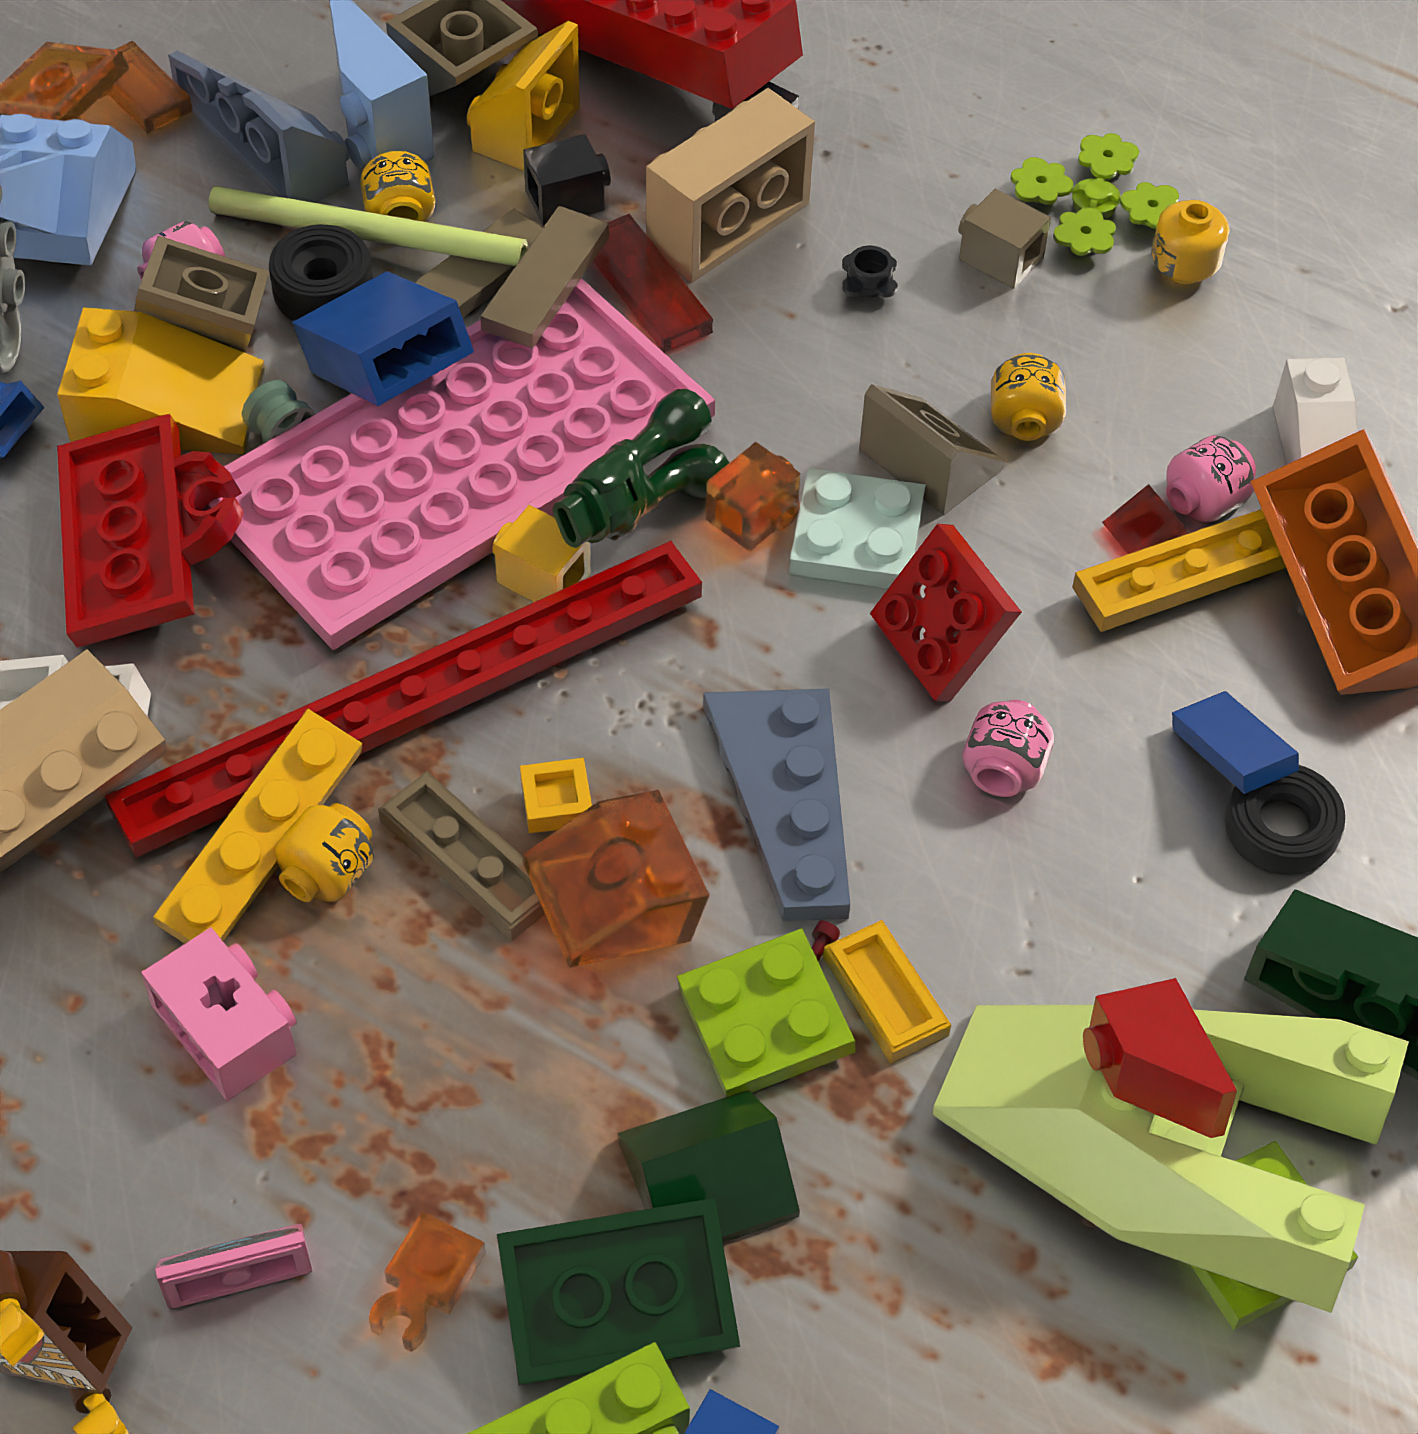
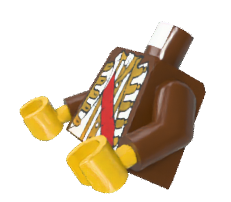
(61, 1332)

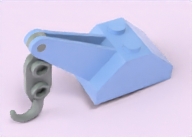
(55, 202)

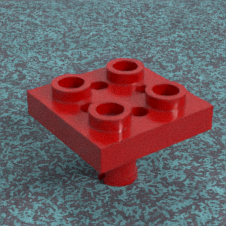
(961, 612)

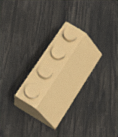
(67, 750)

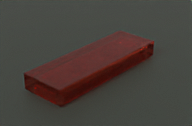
(651, 286)

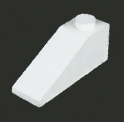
(1314, 405)

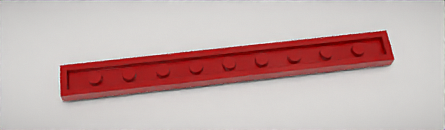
(414, 691)

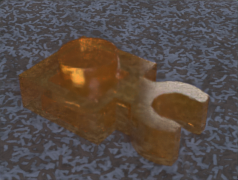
(428, 1271)

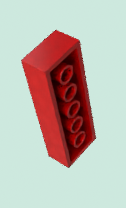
(696, 45)

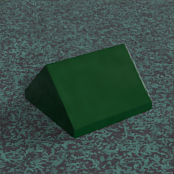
(716, 1152)

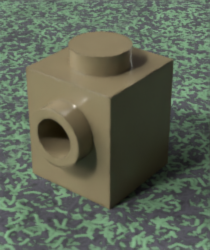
(1003, 237)

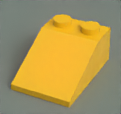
(142, 367)

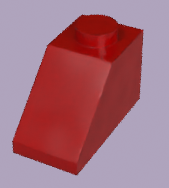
(1160, 1056)

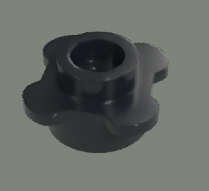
(869, 272)

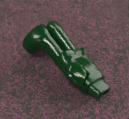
(615, 490)

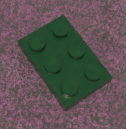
(614, 1285)

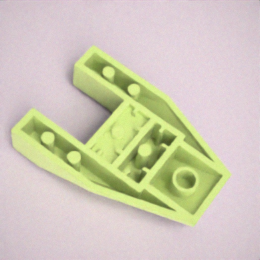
(1043, 1111)

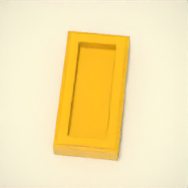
(886, 991)

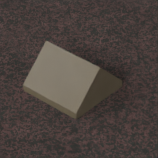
(202, 292)
(924, 447)

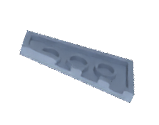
(788, 792)

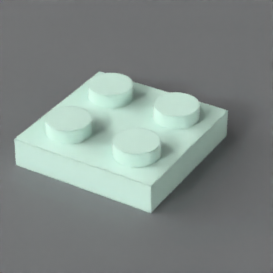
(855, 528)

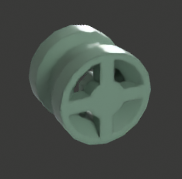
(274, 409)

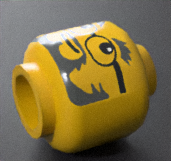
(398, 186)
(1190, 241)
(1028, 394)
(324, 853)

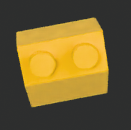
(528, 98)

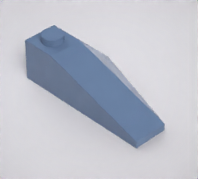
(270, 136)

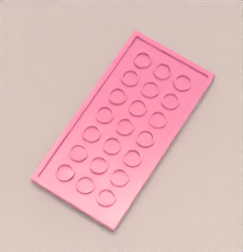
(405, 494)

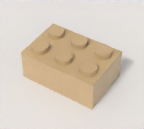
(729, 183)

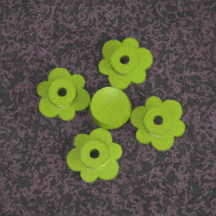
(1093, 197)

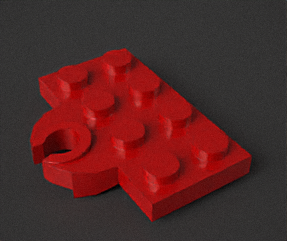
(137, 527)

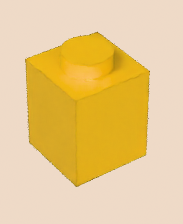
(535, 557)

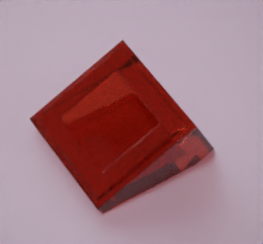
(1144, 522)

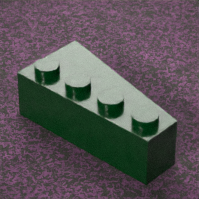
(1341, 969)

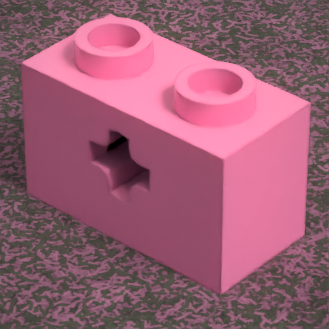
(221, 1012)

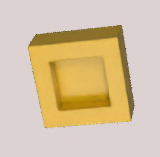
(554, 793)

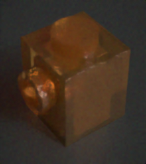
(753, 496)

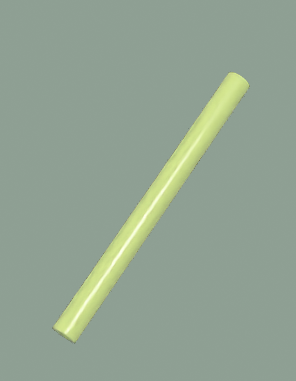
(369, 225)

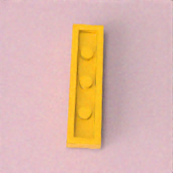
(1178, 570)
(242, 850)

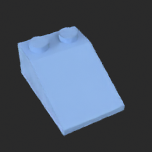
(380, 89)

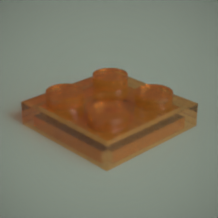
(61, 81)

